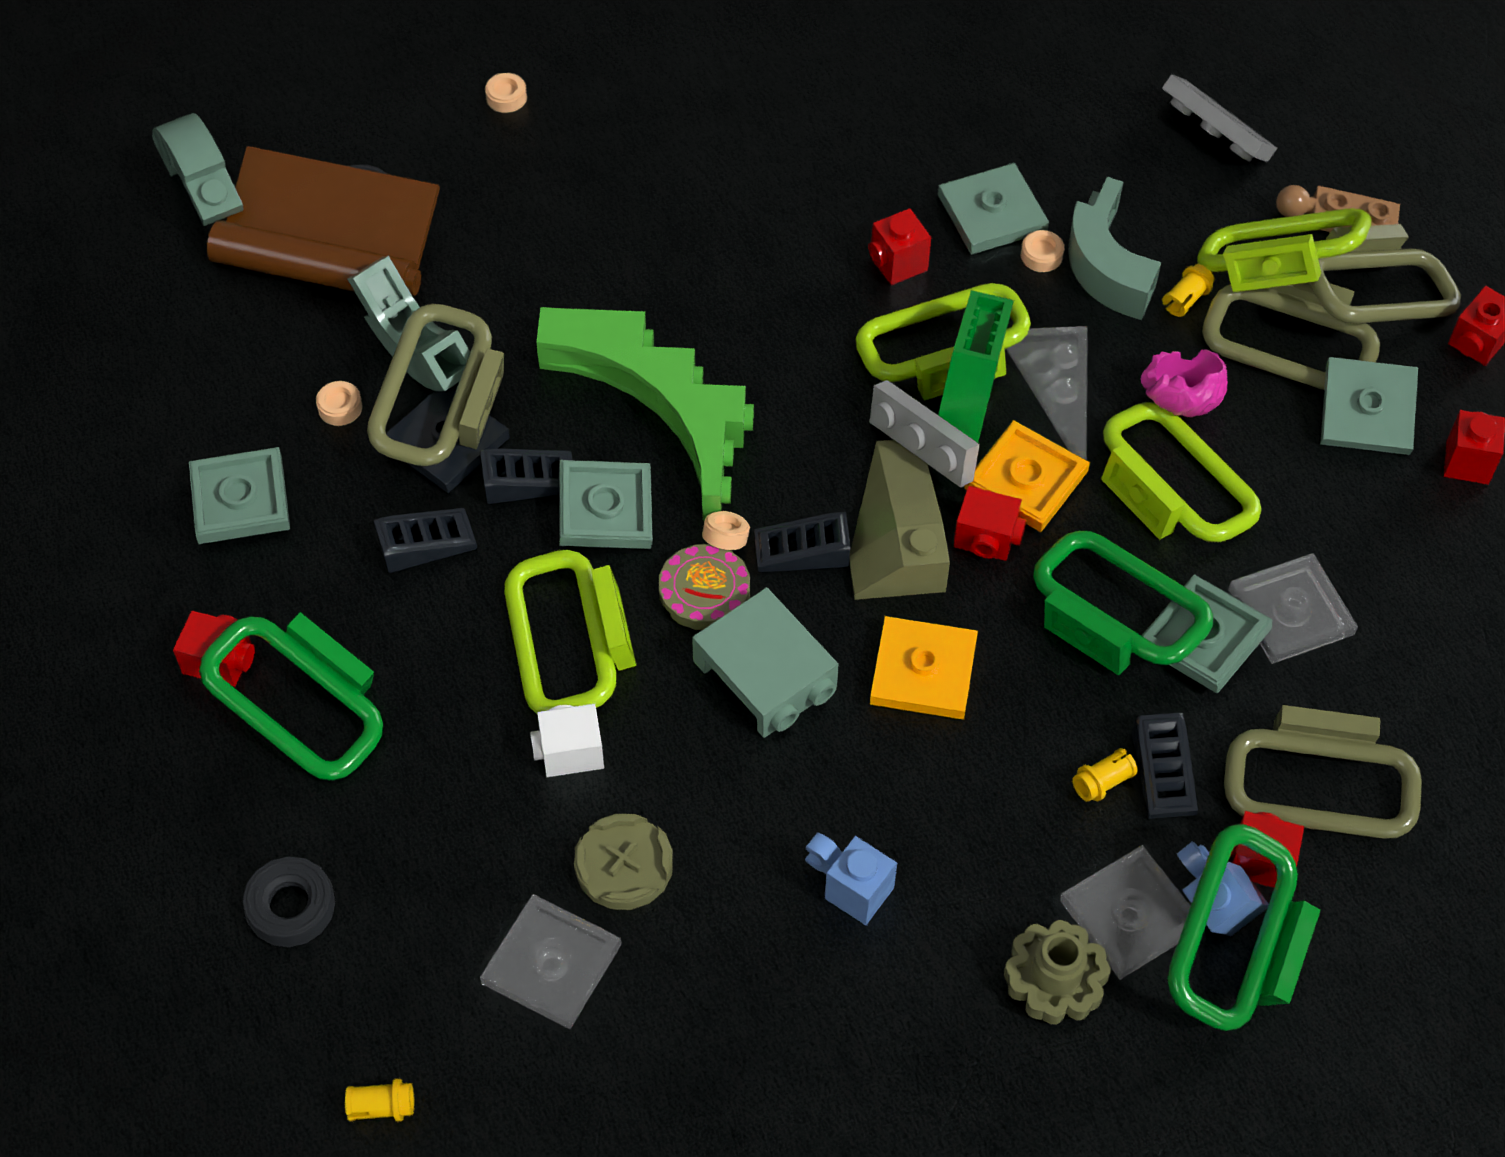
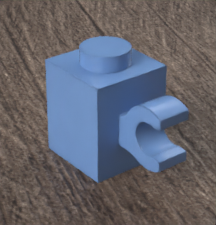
(855, 879)
(1237, 897)

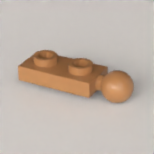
(1296, 201)

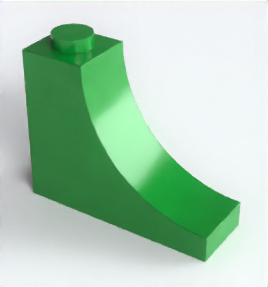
(975, 362)

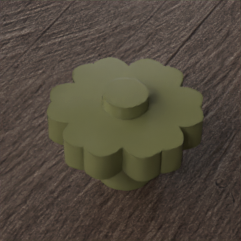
(1057, 972)

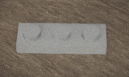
(1218, 120)
(924, 433)

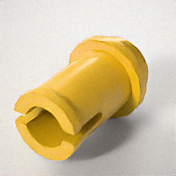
(1195, 282)
(1095, 780)
(380, 1101)

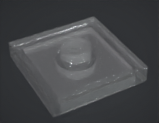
(1301, 605)
(1129, 911)
(551, 961)

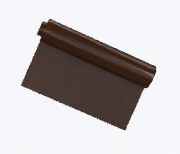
(323, 220)

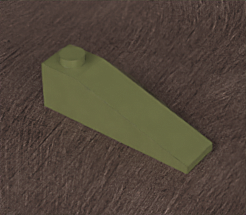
(899, 529)

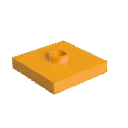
(1031, 470)
(923, 667)

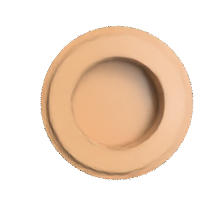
(506, 92)
(1042, 251)
(339, 403)
(725, 530)

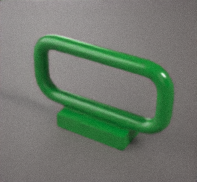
(1099, 633)
(320, 659)
(1279, 945)

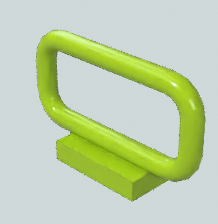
(1283, 259)
(933, 368)
(1152, 497)
(603, 618)

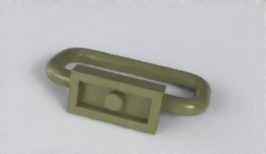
(1384, 249)
(1293, 300)
(472, 398)
(1328, 736)

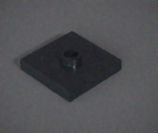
(423, 430)

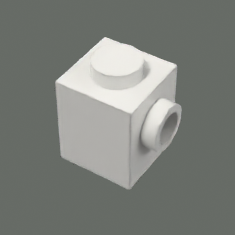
(568, 740)

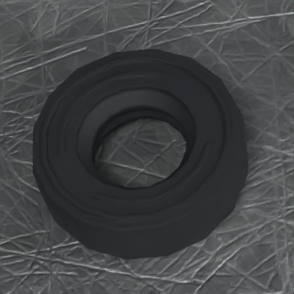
(296, 929)

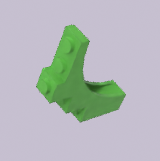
(622, 353)

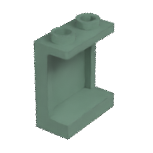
(767, 661)

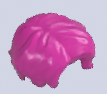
(1186, 385)

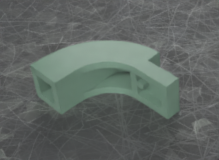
(194, 156)
(1101, 265)
(438, 353)

